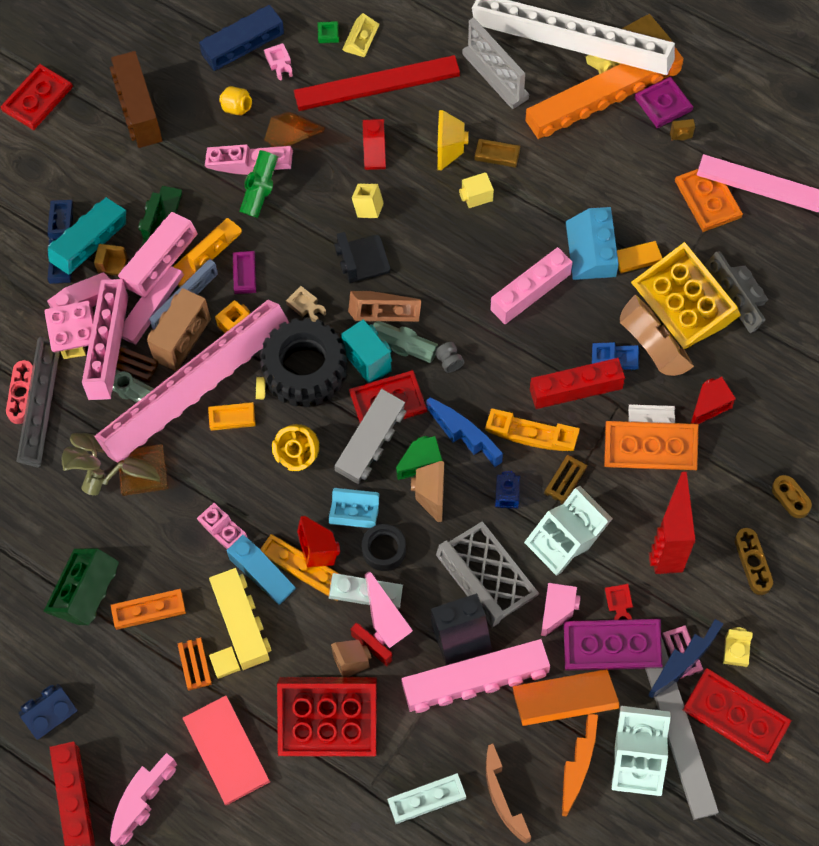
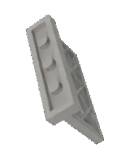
(495, 65)
(469, 580)

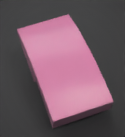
(220, 526)

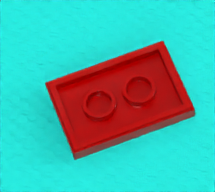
(36, 96)
(401, 386)

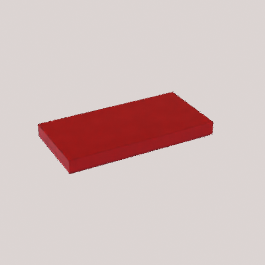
(737, 715)

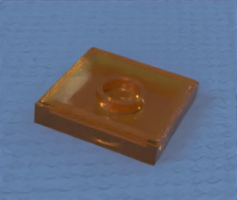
(136, 485)

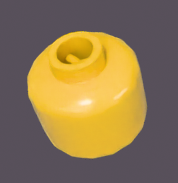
(235, 100)

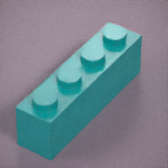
(85, 235)

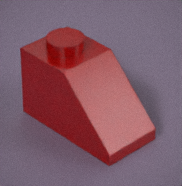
(374, 144)
(713, 400)
(317, 543)

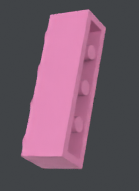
(158, 254)
(531, 285)

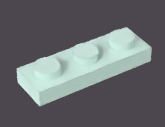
(355, 590)
(426, 798)

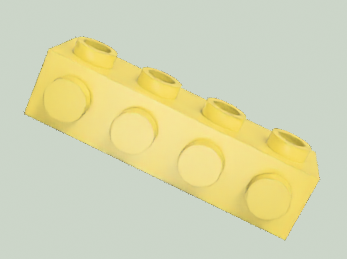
(239, 618)

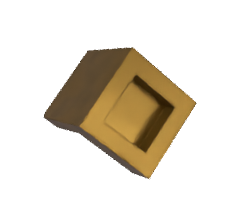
(110, 259)

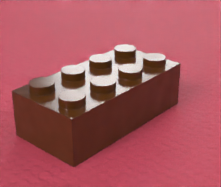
(135, 99)

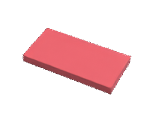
(226, 750)

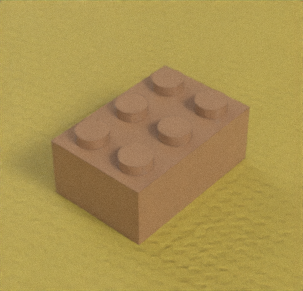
(179, 329)

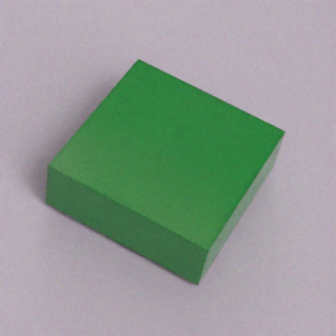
(328, 32)

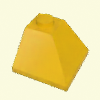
(450, 139)

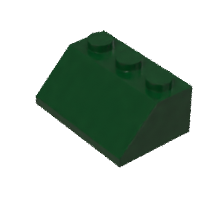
(82, 586)

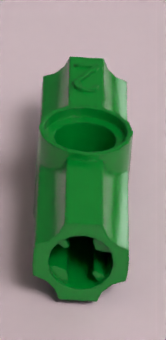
(258, 184)

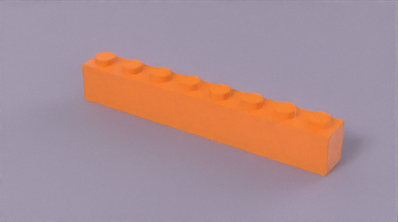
(592, 96)

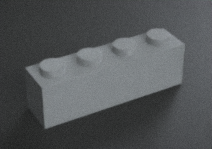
(370, 436)

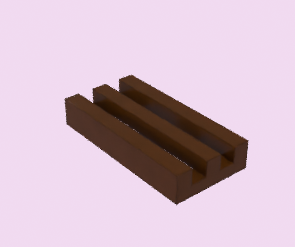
(138, 357)

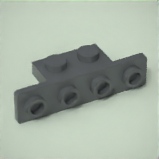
(741, 288)

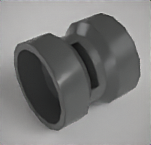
(448, 355)

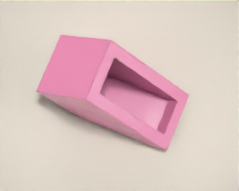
(559, 606)

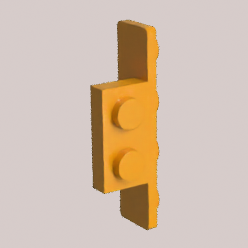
(208, 248)

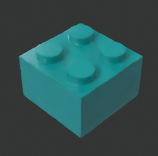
(367, 351)

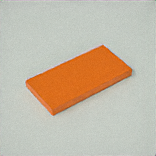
(651, 445)
(565, 697)

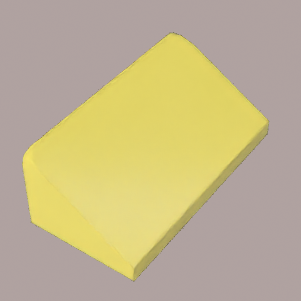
(361, 36)

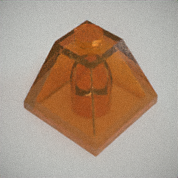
(290, 129)

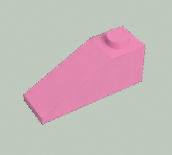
(79, 292)
(386, 619)

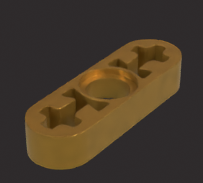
(742, 547)

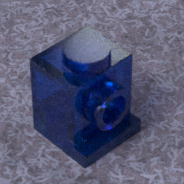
(507, 497)

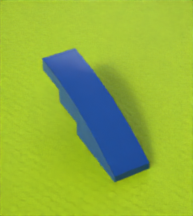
(459, 427)

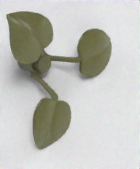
(78, 458)

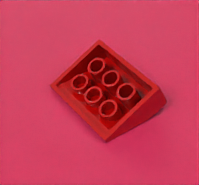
(676, 533)
(327, 716)

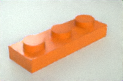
(148, 609)

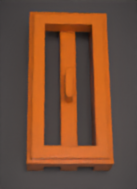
(189, 645)

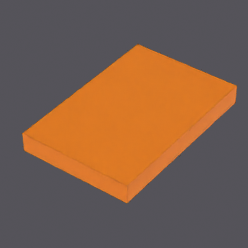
(708, 200)

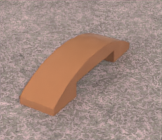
(516, 823)

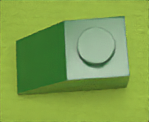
(419, 454)

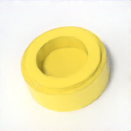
(260, 388)

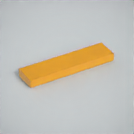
(293, 562)

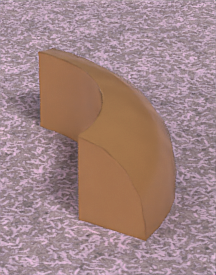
(654, 338)

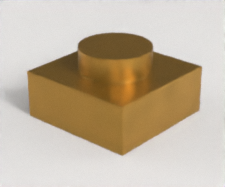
(682, 129)

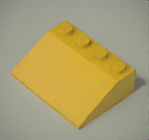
(686, 297)

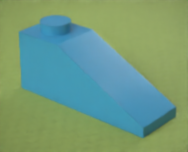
(260, 569)

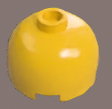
(295, 447)

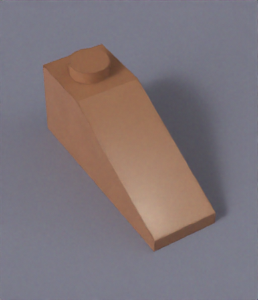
(383, 307)

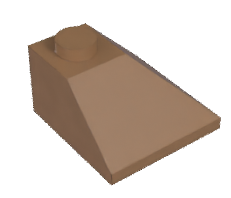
(430, 488)

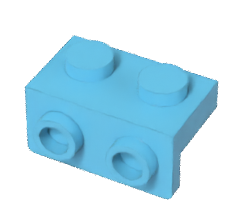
(354, 508)

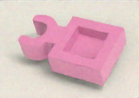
(279, 60)

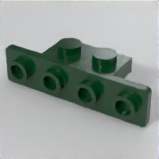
(158, 209)

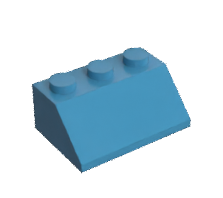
(592, 244)

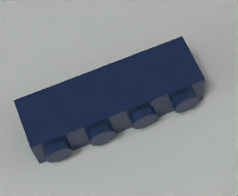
(241, 37)

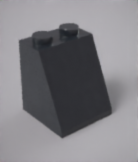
(461, 629)

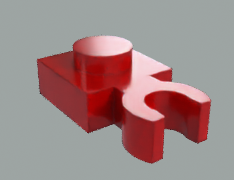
(619, 600)

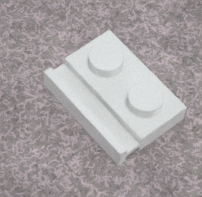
(651, 413)

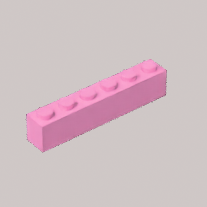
(105, 340)
(475, 675)

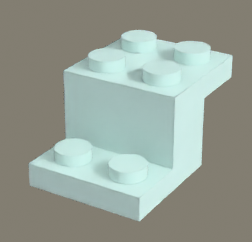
(568, 530)
(641, 750)

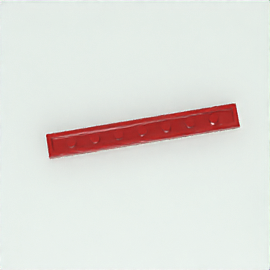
(376, 83)

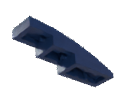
(59, 220)
(681, 663)

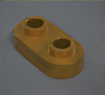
(792, 497)

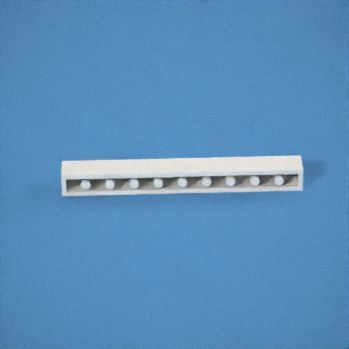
(576, 34)

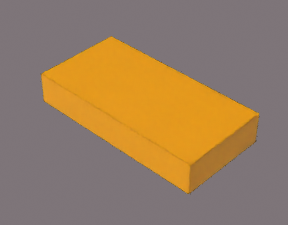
(638, 256)
(231, 416)

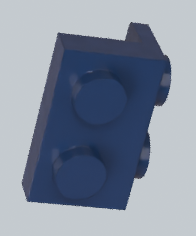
(47, 711)

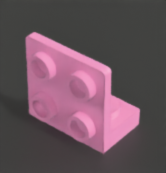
(69, 326)

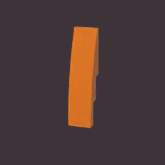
(576, 771)

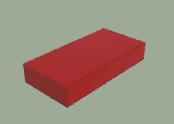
(372, 644)

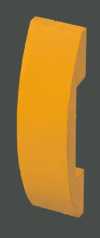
(532, 433)

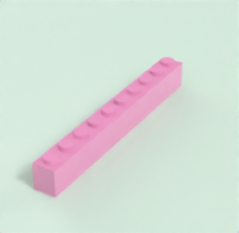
(190, 382)

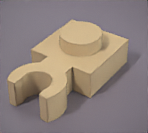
(304, 302)

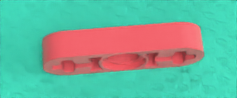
(16, 382)

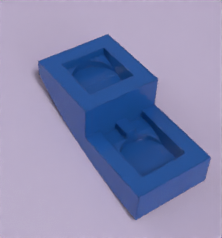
(627, 355)

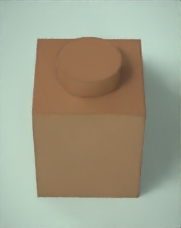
(350, 657)

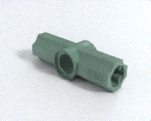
(405, 341)
(134, 390)

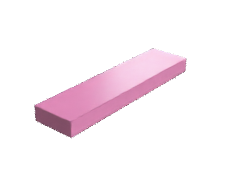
(138, 319)

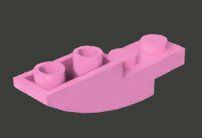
(242, 159)
(132, 806)

